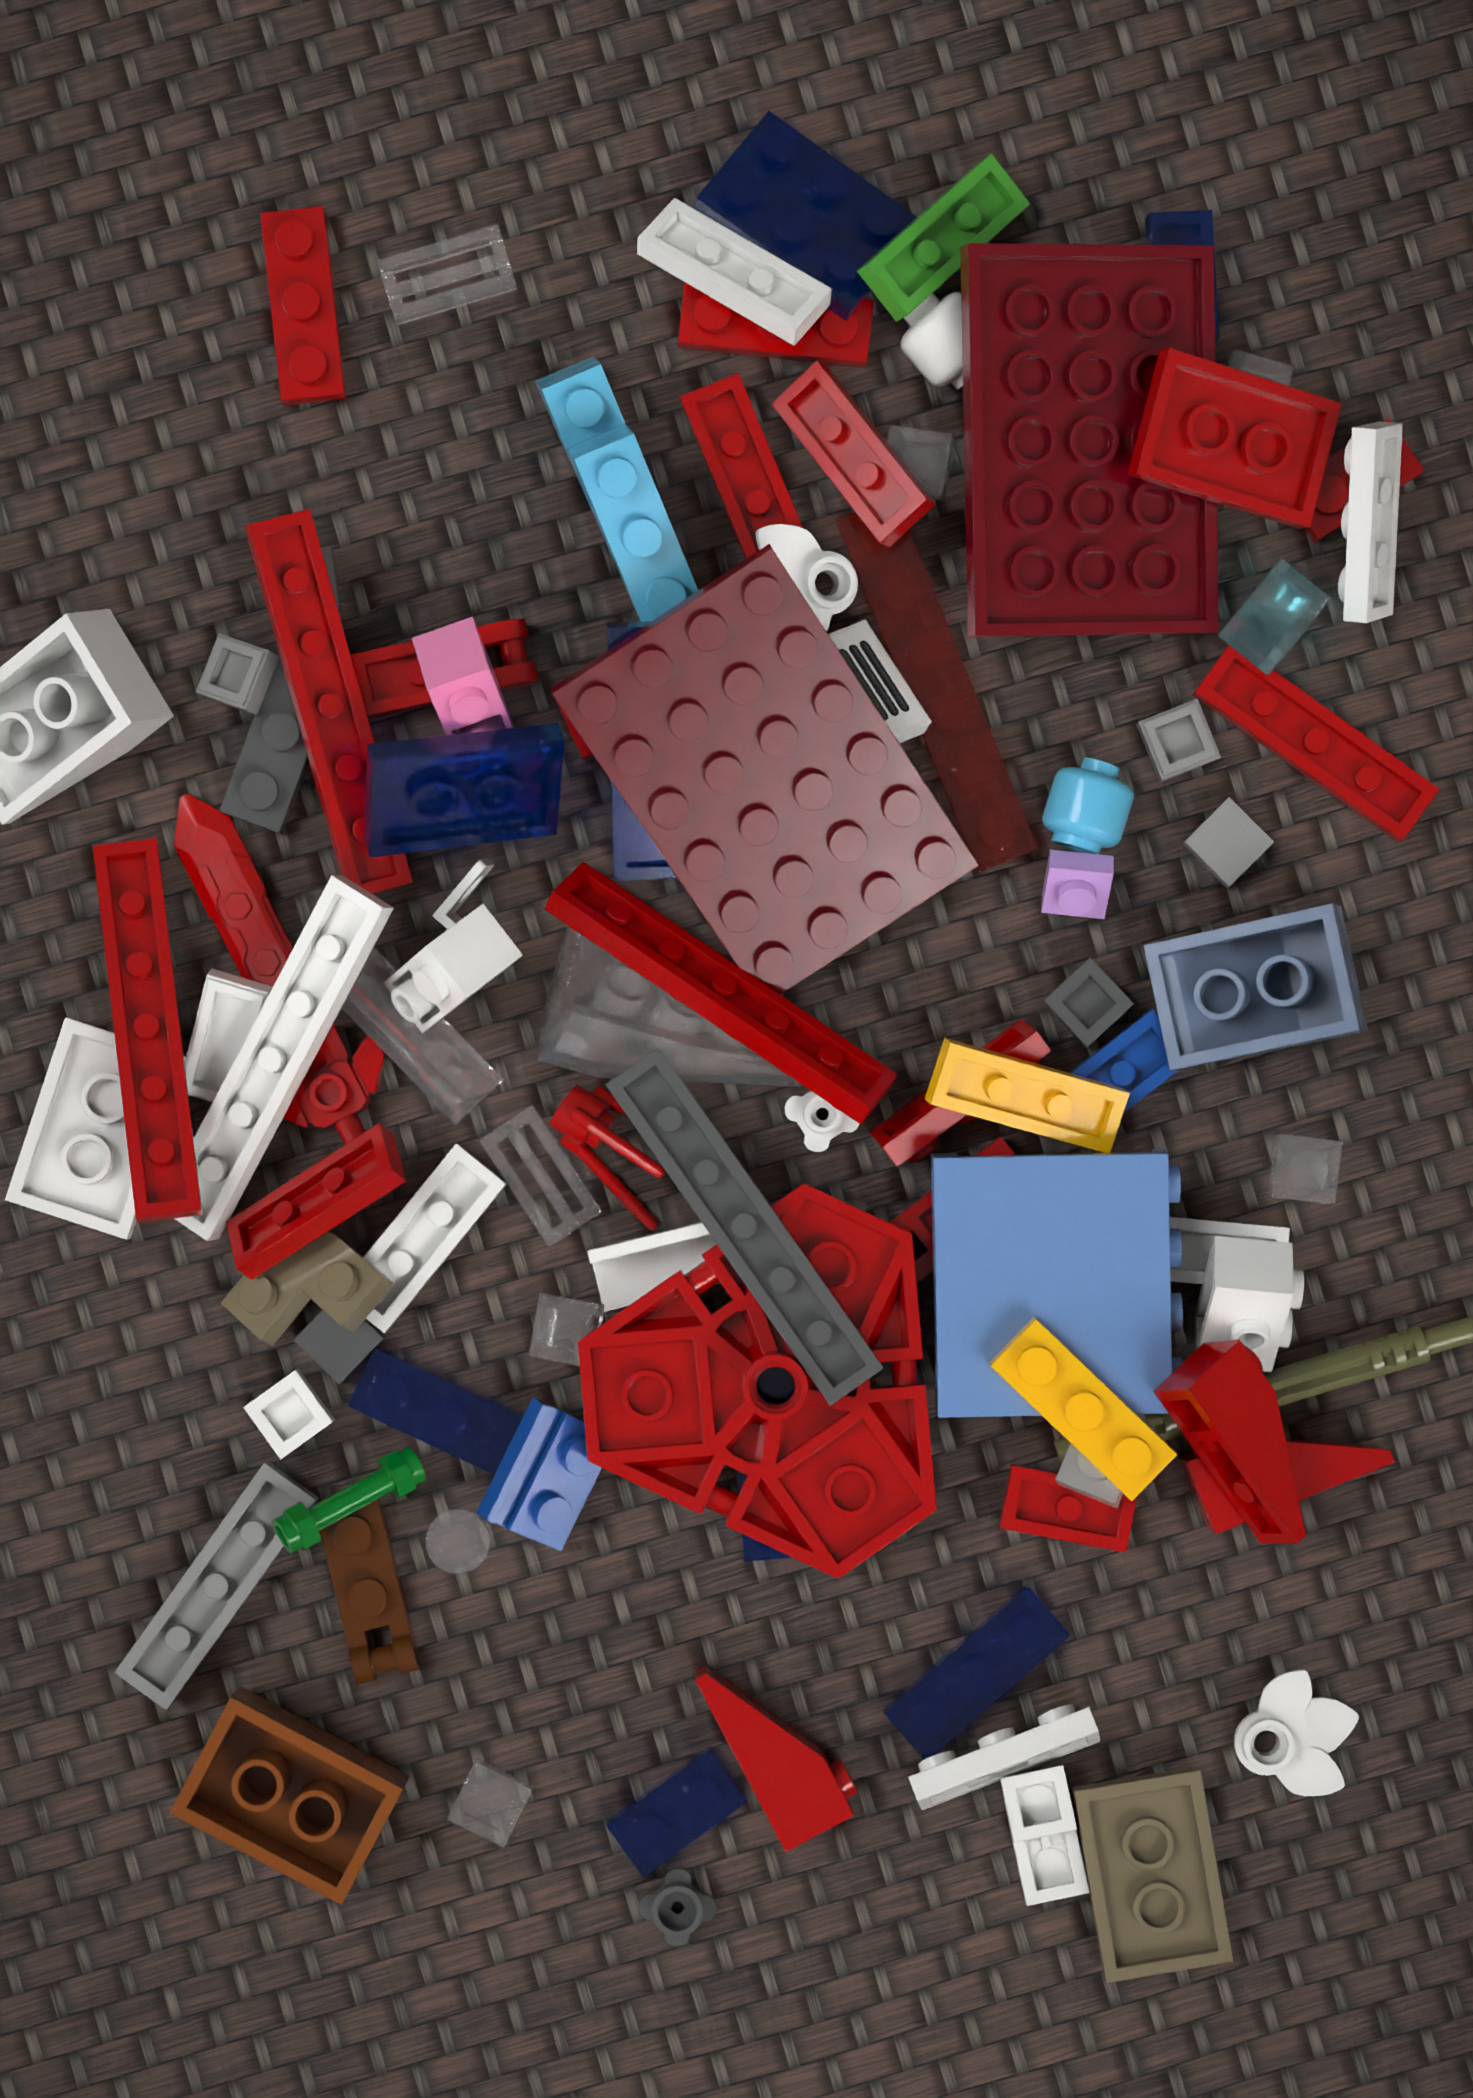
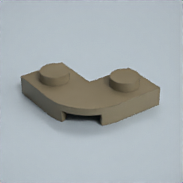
(323, 1271)

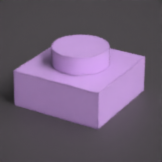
(1077, 884)

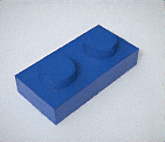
(1131, 1059)

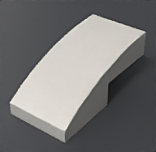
(1044, 1835)

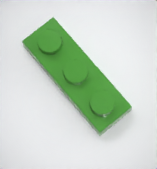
(929, 247)

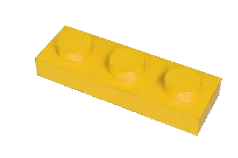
(1026, 1096)
(1083, 1408)

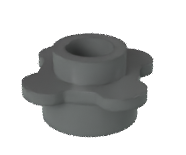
(680, 1925)

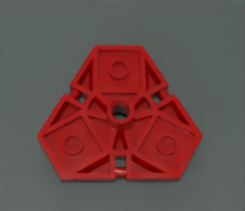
(679, 1397)

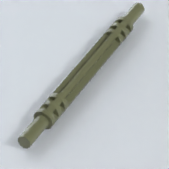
(1340, 1368)

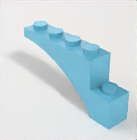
(618, 487)

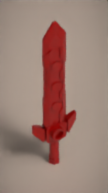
(259, 946)

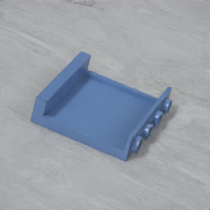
(1059, 1241)

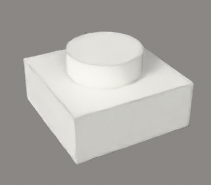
(289, 1413)

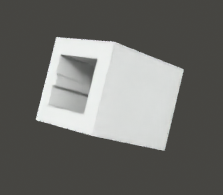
(451, 968)

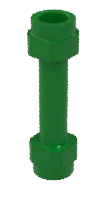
(300, 1525)

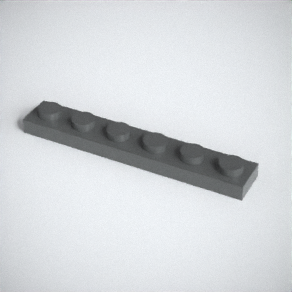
(744, 1226)

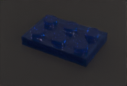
(804, 209)
(463, 789)

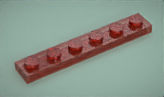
(933, 669)

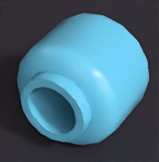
(1087, 807)

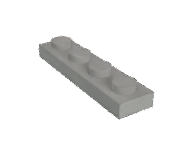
(212, 1588)

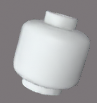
(936, 340)

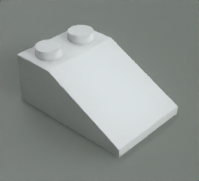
(71, 708)

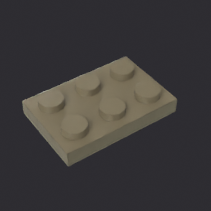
(1152, 1874)

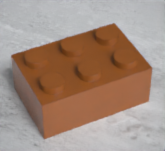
(289, 1794)

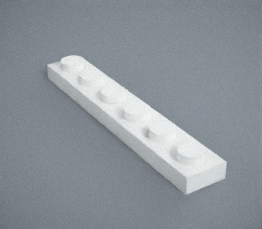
(282, 1047)

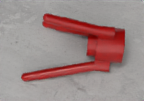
(586, 1120)

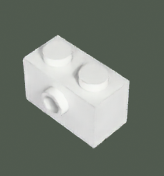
(1249, 1296)

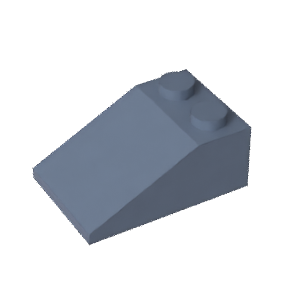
(1256, 987)

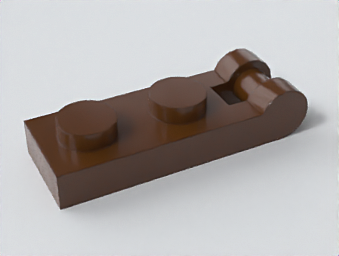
(369, 1593)

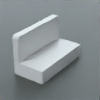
(640, 1264)

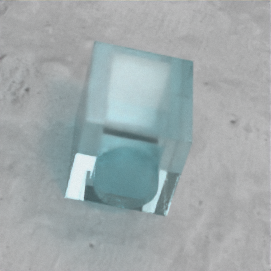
(1274, 616)

